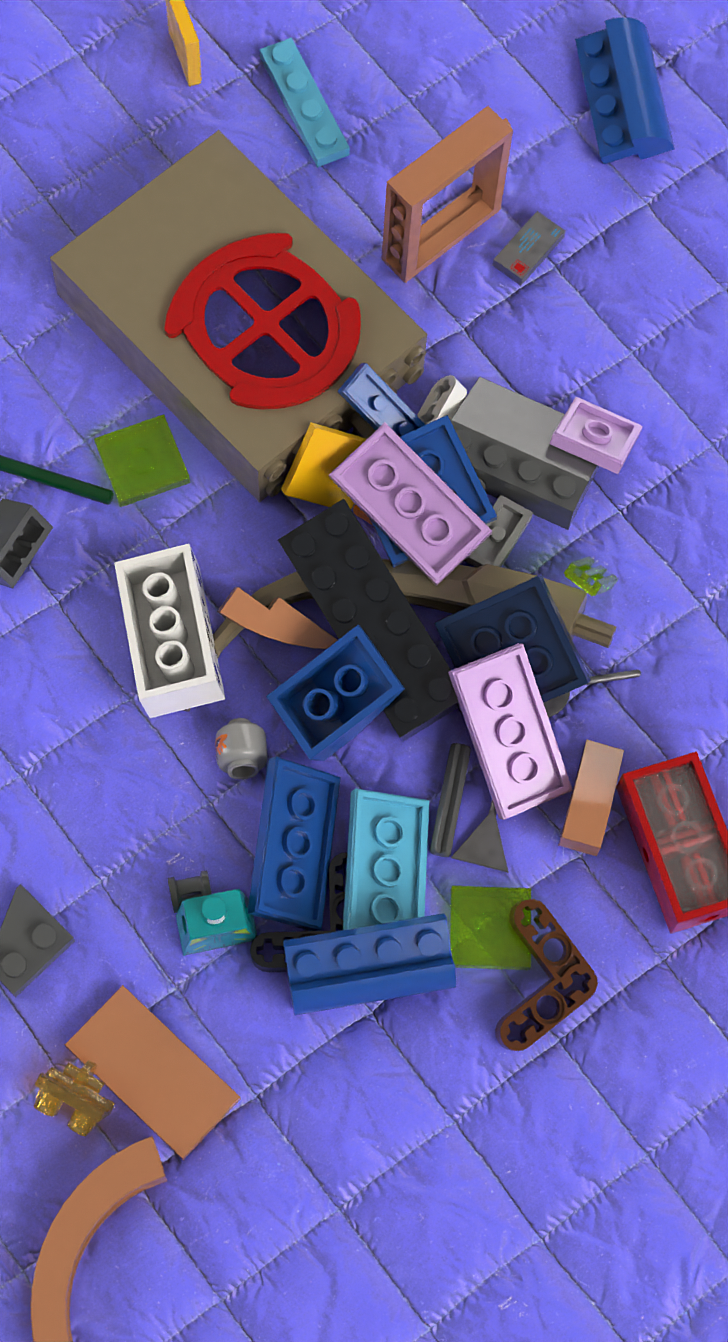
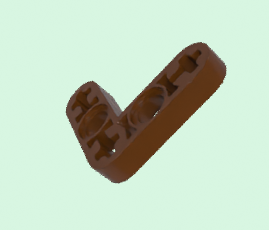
(558, 972)

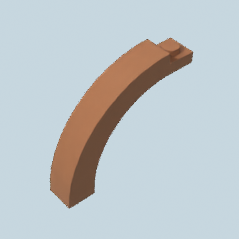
(79, 1218)

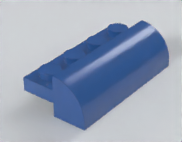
(624, 91)
(369, 964)

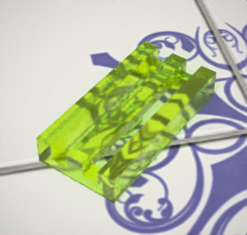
(583, 568)

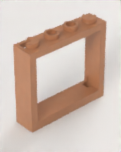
(478, 142)

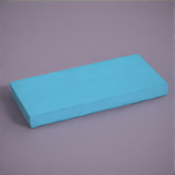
(385, 859)

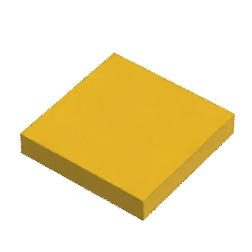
(184, 40)
(317, 457)

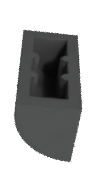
(20, 538)

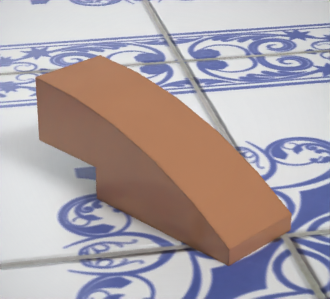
(276, 621)
(591, 798)

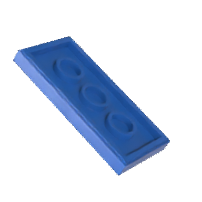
(294, 845)

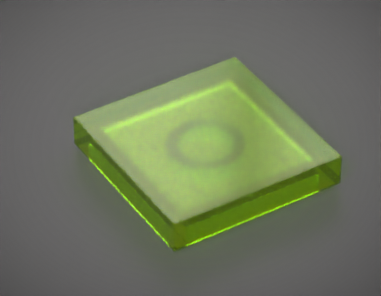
(142, 460)
(482, 928)

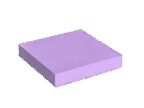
(596, 435)

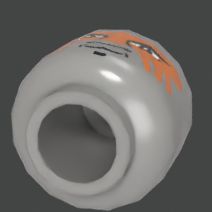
(241, 748)

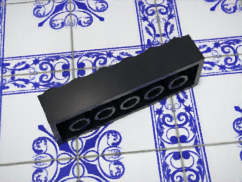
(359, 590)

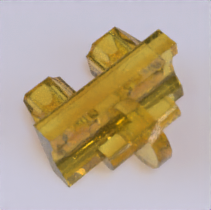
(77, 1089)

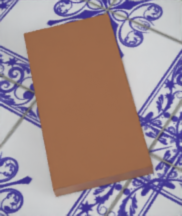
(153, 1072)

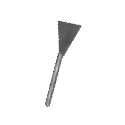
(484, 845)

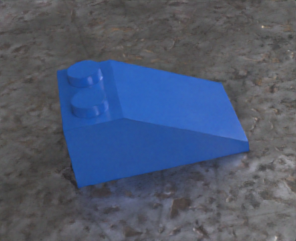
(336, 695)

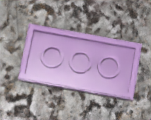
(410, 504)
(510, 731)

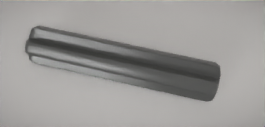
(450, 800)

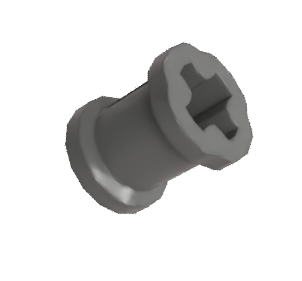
(188, 888)

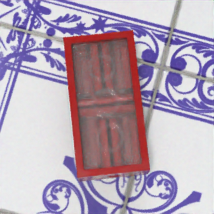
(679, 839)

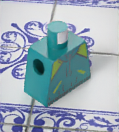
(215, 922)

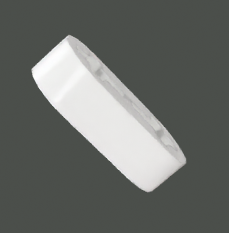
(443, 400)

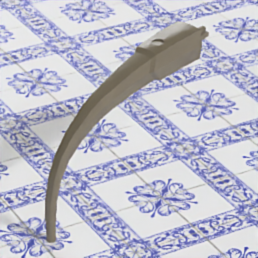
(454, 593)

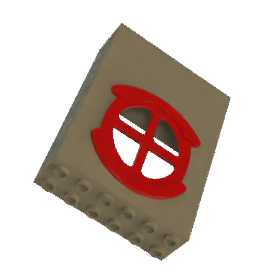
(145, 291)

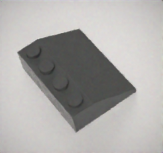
(512, 453)

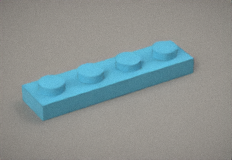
(304, 102)

